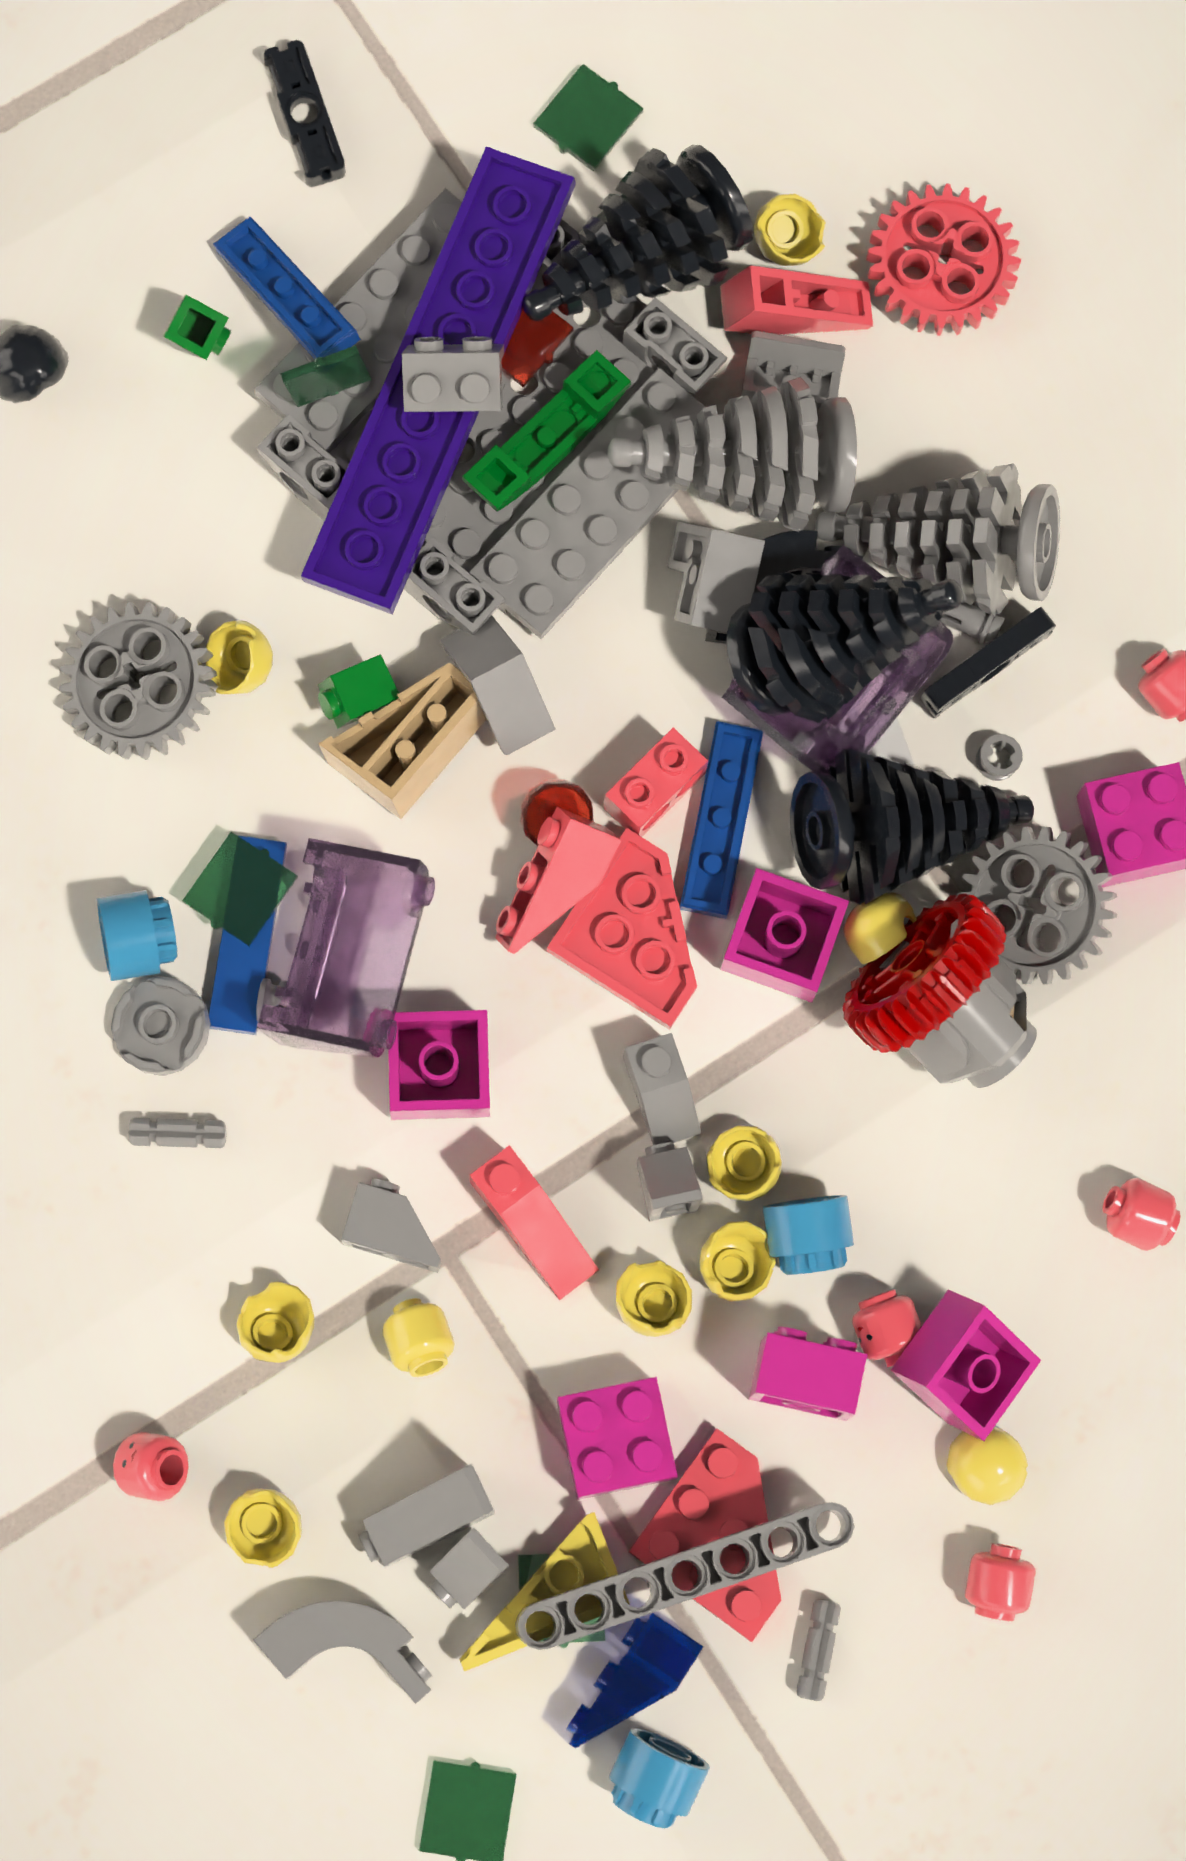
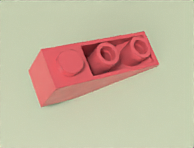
(564, 870)

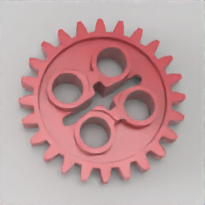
(956, 222)

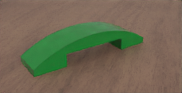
(549, 434)

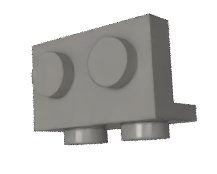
(783, 358)
(452, 375)

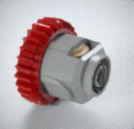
(946, 996)

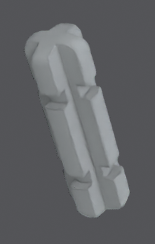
(177, 1132)
(818, 1650)

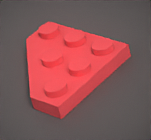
(632, 933)
(710, 1501)

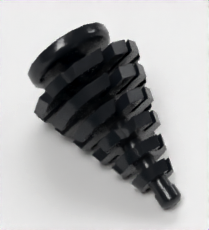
(660, 231)
(823, 638)
(890, 822)

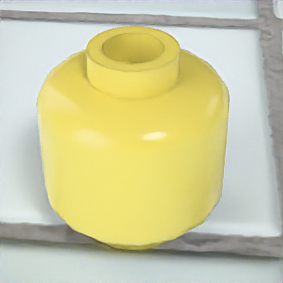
(418, 1337)

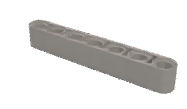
(709, 1570)

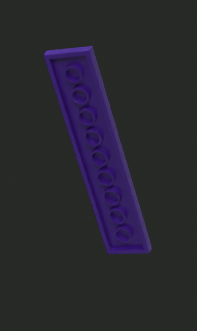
(411, 456)

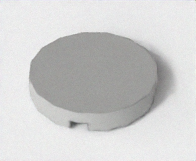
(160, 1026)

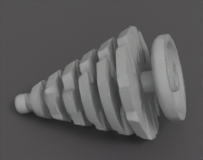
(757, 453)
(961, 535)

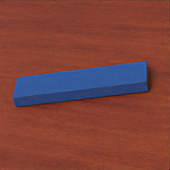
(285, 290)
(721, 820)
(243, 967)

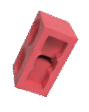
(655, 783)

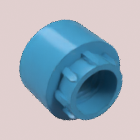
(136, 934)
(809, 1233)
(656, 1778)

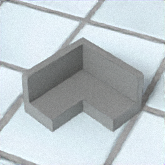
(717, 576)
(501, 684)

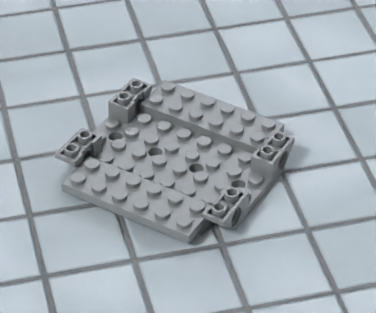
(568, 525)

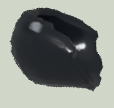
(29, 362)

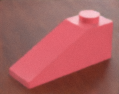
(794, 302)
(533, 1222)

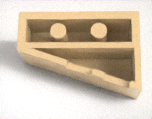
(408, 741)

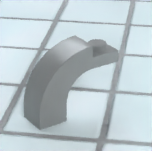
(333, 1624)

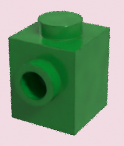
(198, 328)
(357, 691)

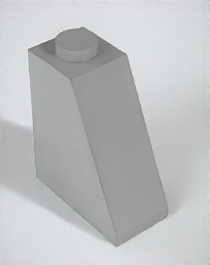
(426, 1517)

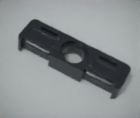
(313, 140)
(987, 662)

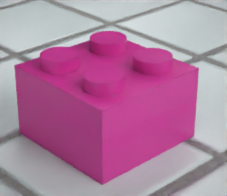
(1136, 822)
(784, 935)
(439, 1065)
(966, 1365)
(808, 1374)
(616, 1438)

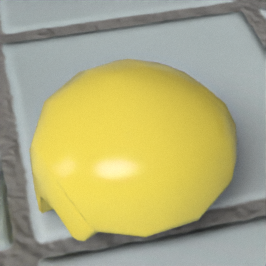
(789, 230)
(239, 657)
(877, 926)
(744, 1163)
(736, 1261)
(653, 1298)
(276, 1323)
(987, 1469)
(263, 1527)

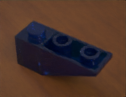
(646, 1673)

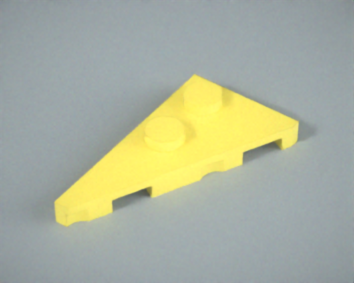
(574, 1563)

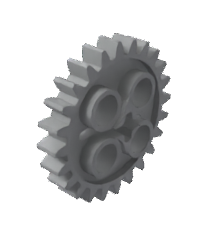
(150, 721)
(1077, 923)

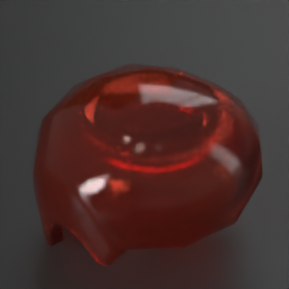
(543, 800)

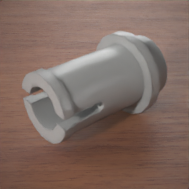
(974, 622)

